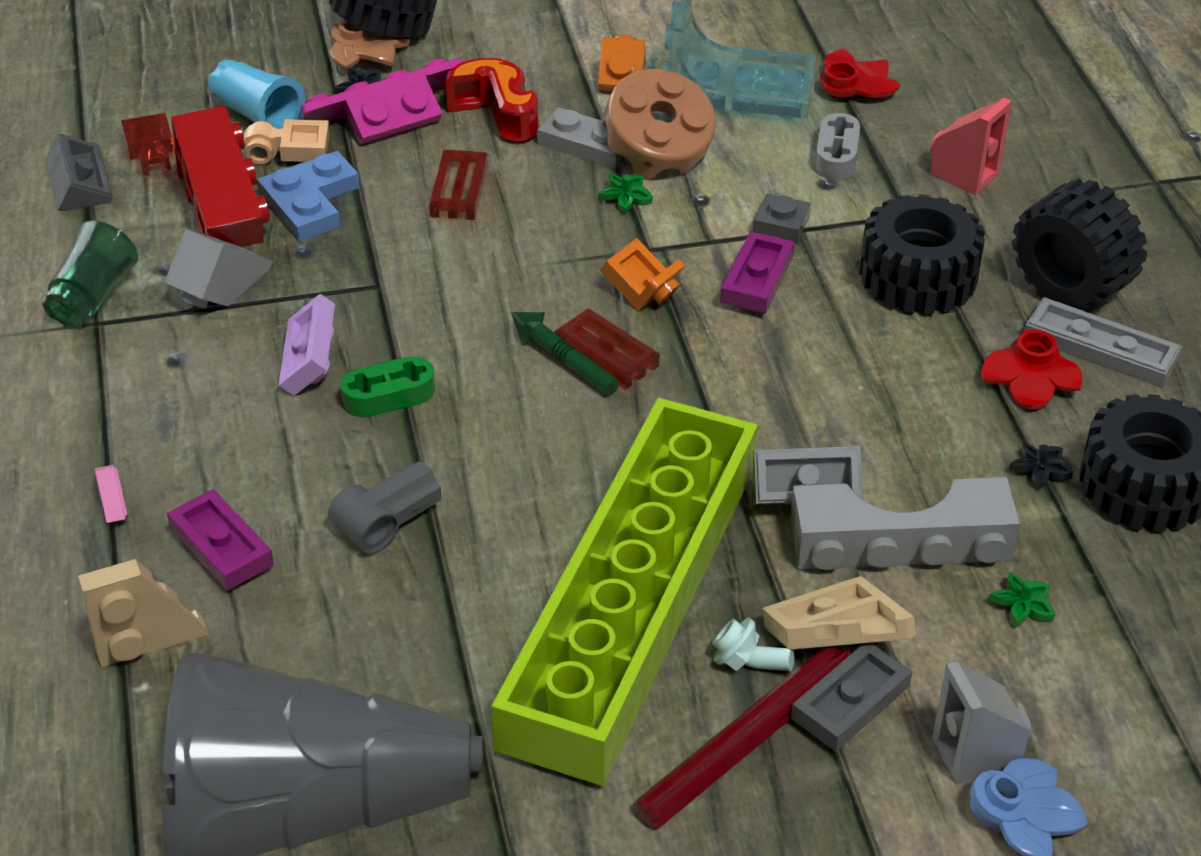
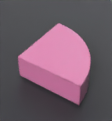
(111, 493)

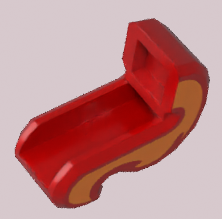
(501, 86)

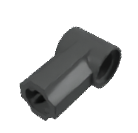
(374, 514)

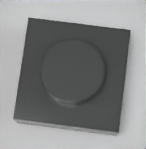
(782, 217)

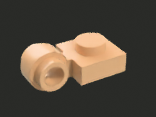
(296, 141)

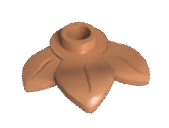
(354, 43)

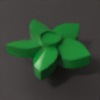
(627, 190)
(1026, 600)

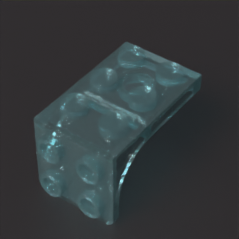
(739, 77)

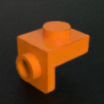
(619, 59)
(641, 275)

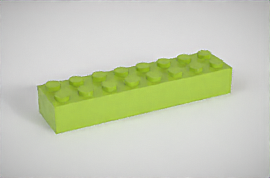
(624, 593)

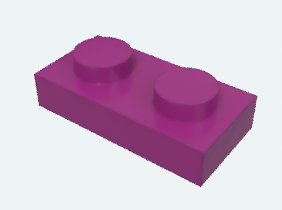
(757, 272)
(220, 539)

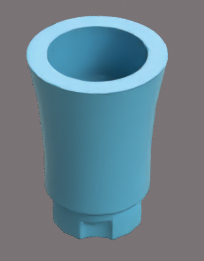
(257, 92)

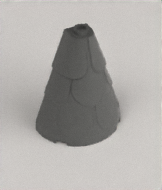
(294, 759)

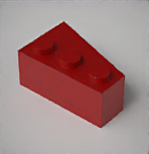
(218, 176)

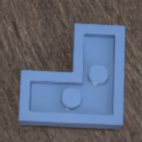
(302, 193)

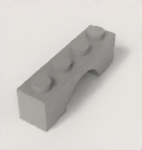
(841, 530)

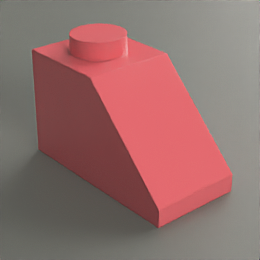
(972, 147)

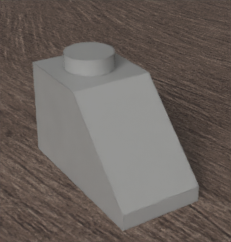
(213, 270)
(977, 724)

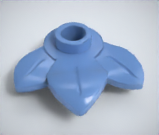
(1026, 805)

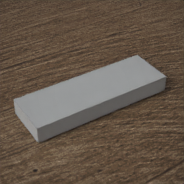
(1106, 342)

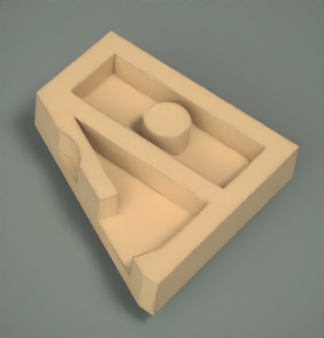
(134, 613)
(838, 616)

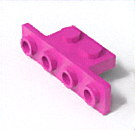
(387, 106)

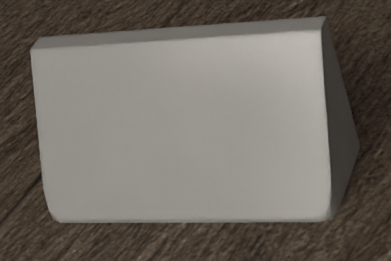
(781, 469)

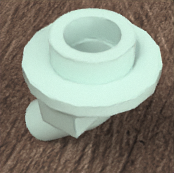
(737, 647)

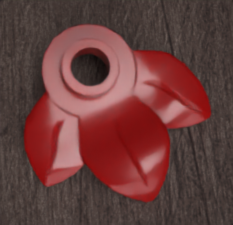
(848, 77)
(1032, 369)

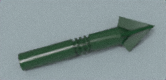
(531, 327)

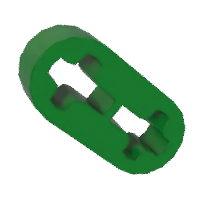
(387, 386)

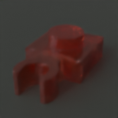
(149, 140)

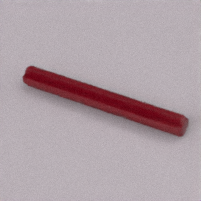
(734, 741)

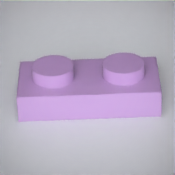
(307, 345)

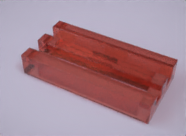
(456, 203)
(603, 350)

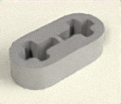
(840, 146)

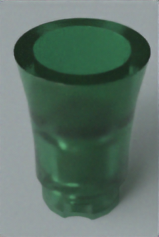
(89, 273)

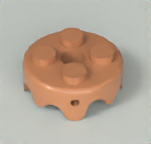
(652, 143)

